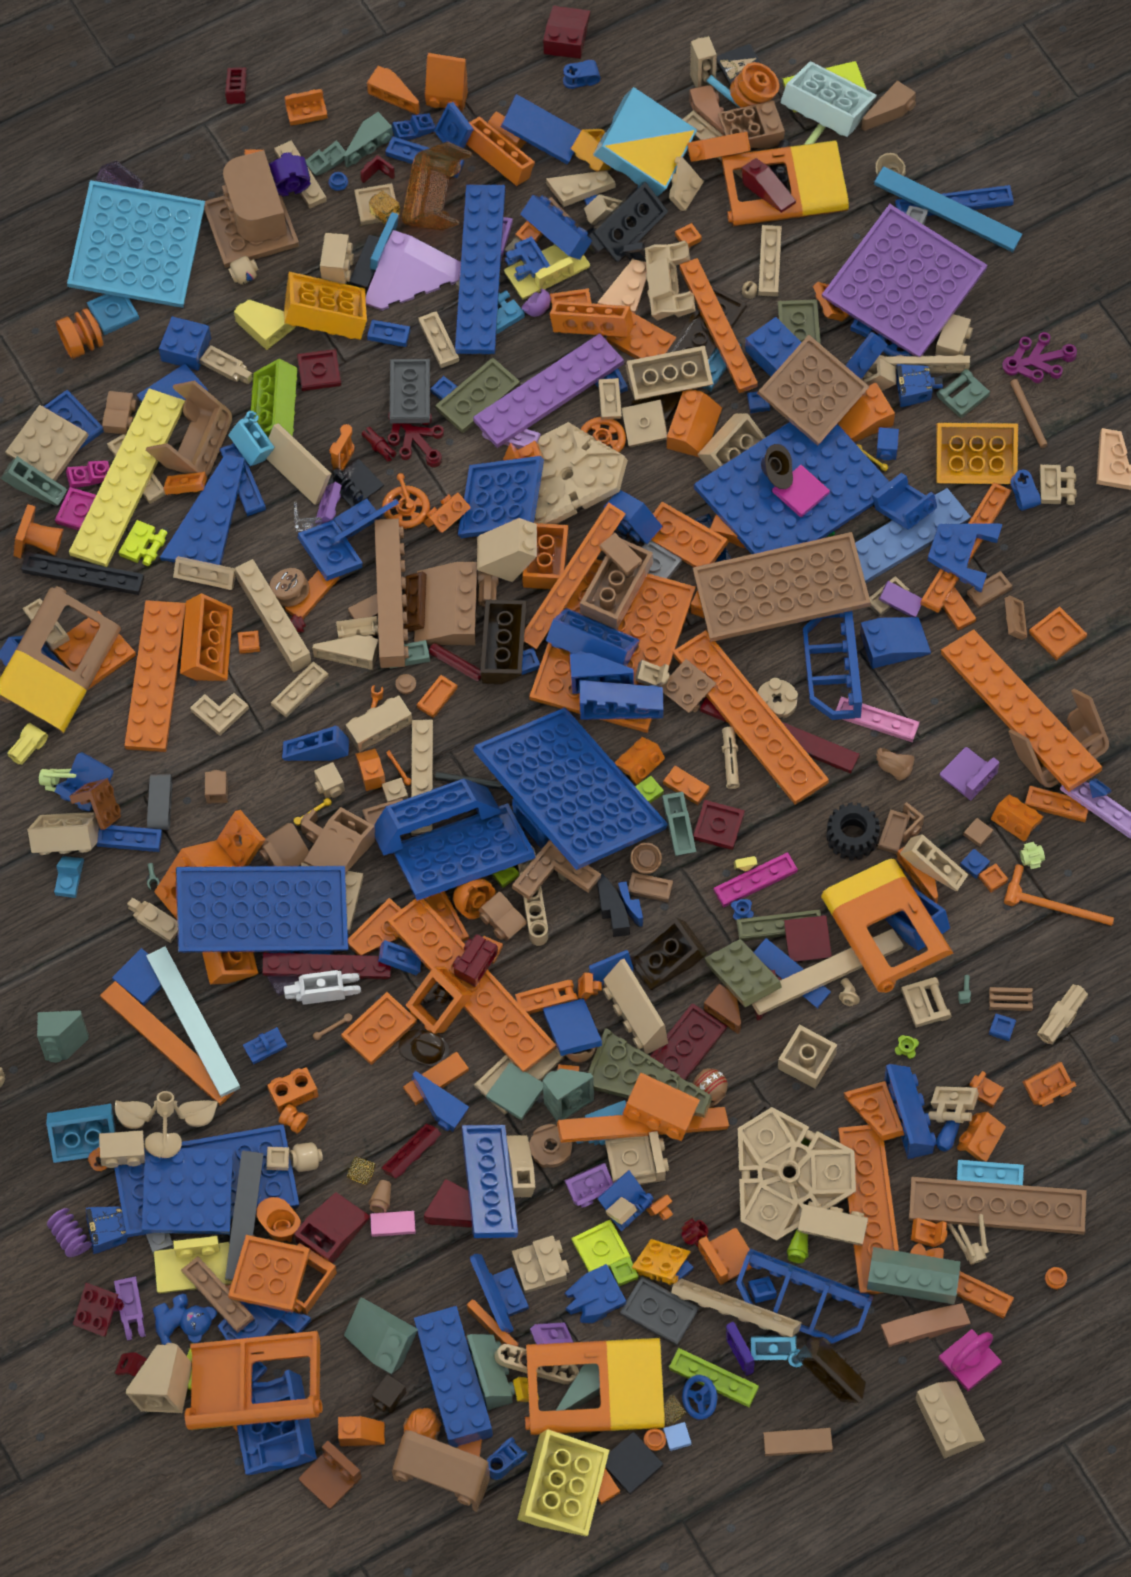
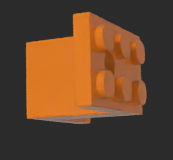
(223, 852)

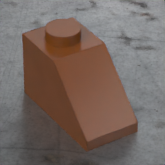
(724, 1008)

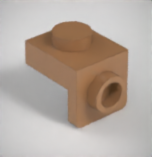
(309, 827)

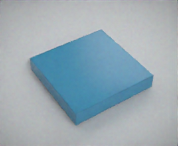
(112, 312)

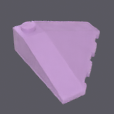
(408, 269)

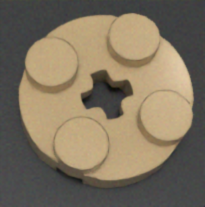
(783, 689)

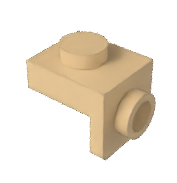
(652, 674)

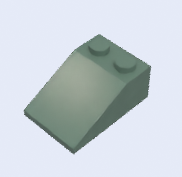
(380, 1335)

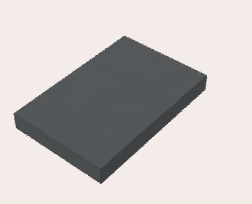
(659, 1311)

